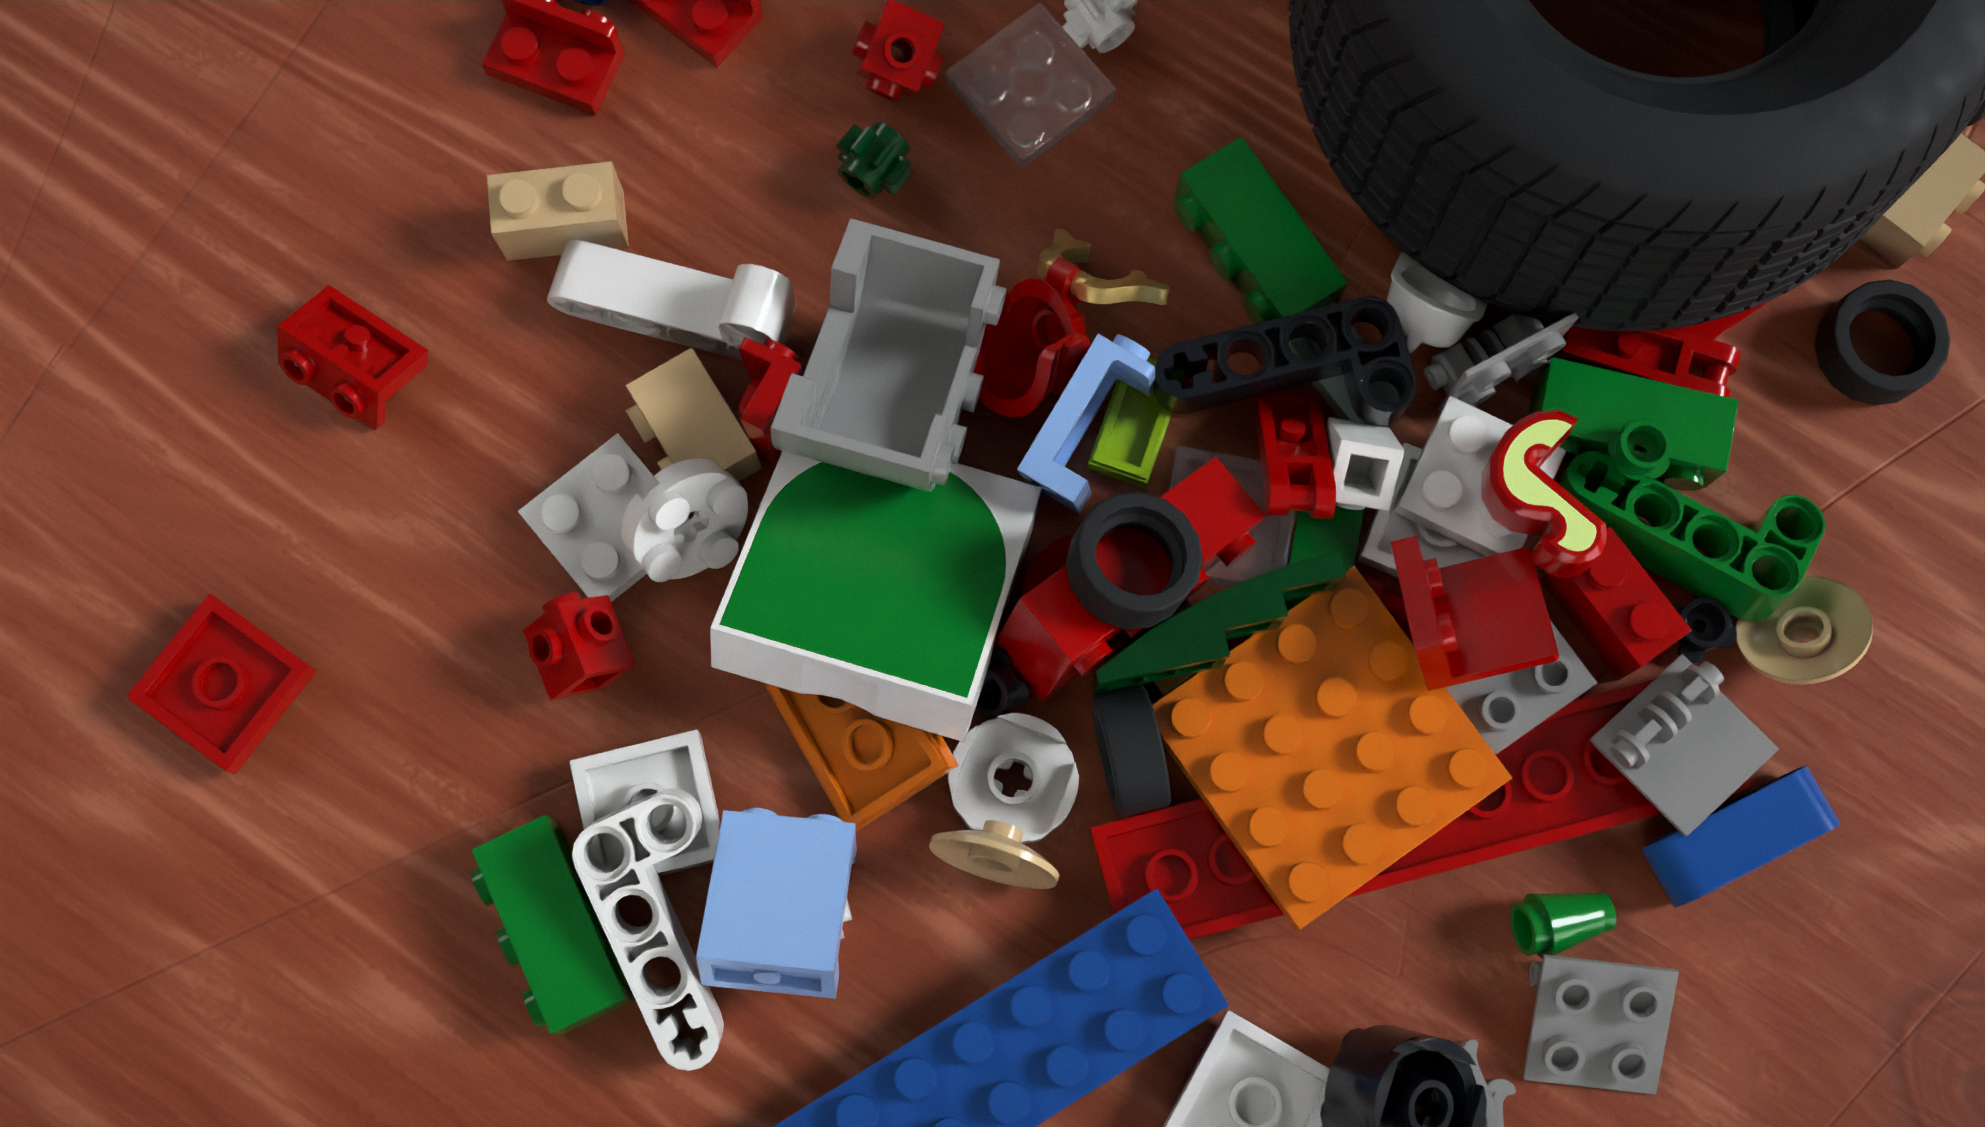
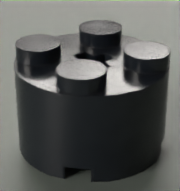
(1401, 1081)

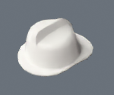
(1429, 306)

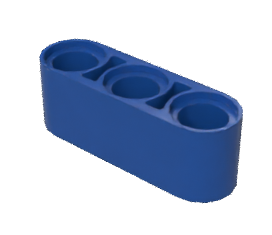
(1741, 836)

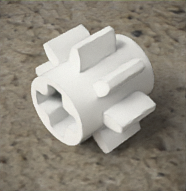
(1099, 22)

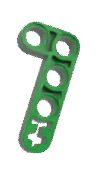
(1683, 523)

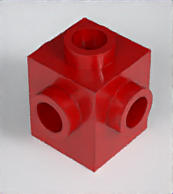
(912, 34)
(578, 645)

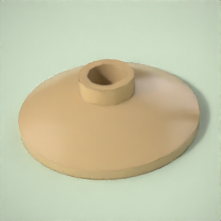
(1817, 611)
(995, 856)

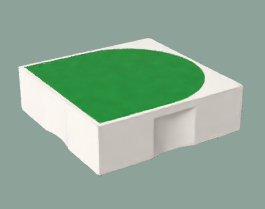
(876, 589)

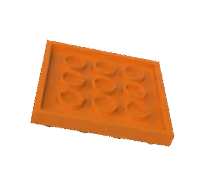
(1326, 749)

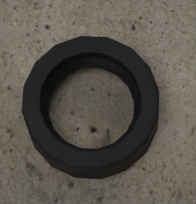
(1919, 318)
(1162, 523)
(1131, 750)

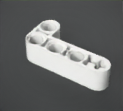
(673, 299)
(659, 938)

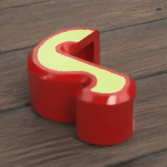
(1535, 504)

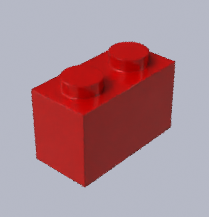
(1619, 609)

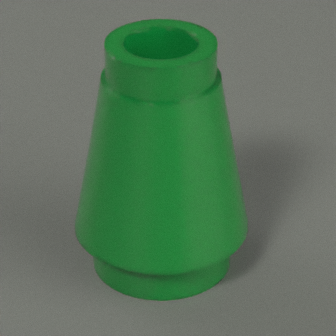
(1560, 921)

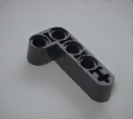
(1282, 369)

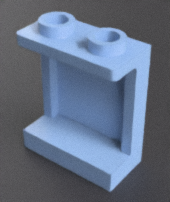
(1074, 411)
(777, 903)

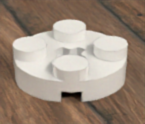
(707, 540)
(1046, 762)

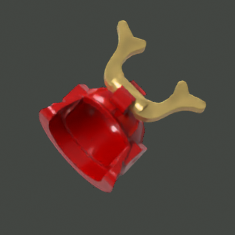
(1043, 331)

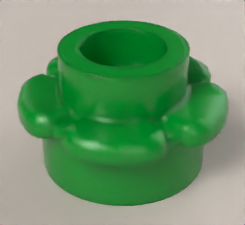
(1652, 438)

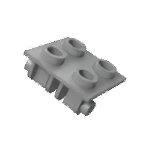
(1507, 349)
(1518, 701)
(1684, 743)
(1599, 1023)

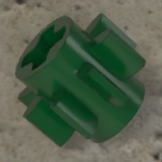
(873, 159)

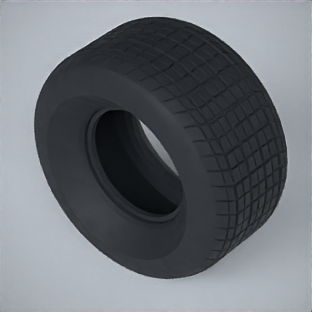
(1621, 189)

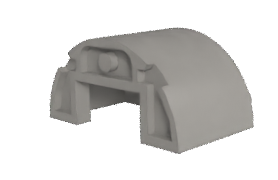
(893, 358)

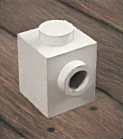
(1363, 463)

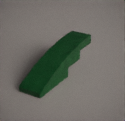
(1198, 636)

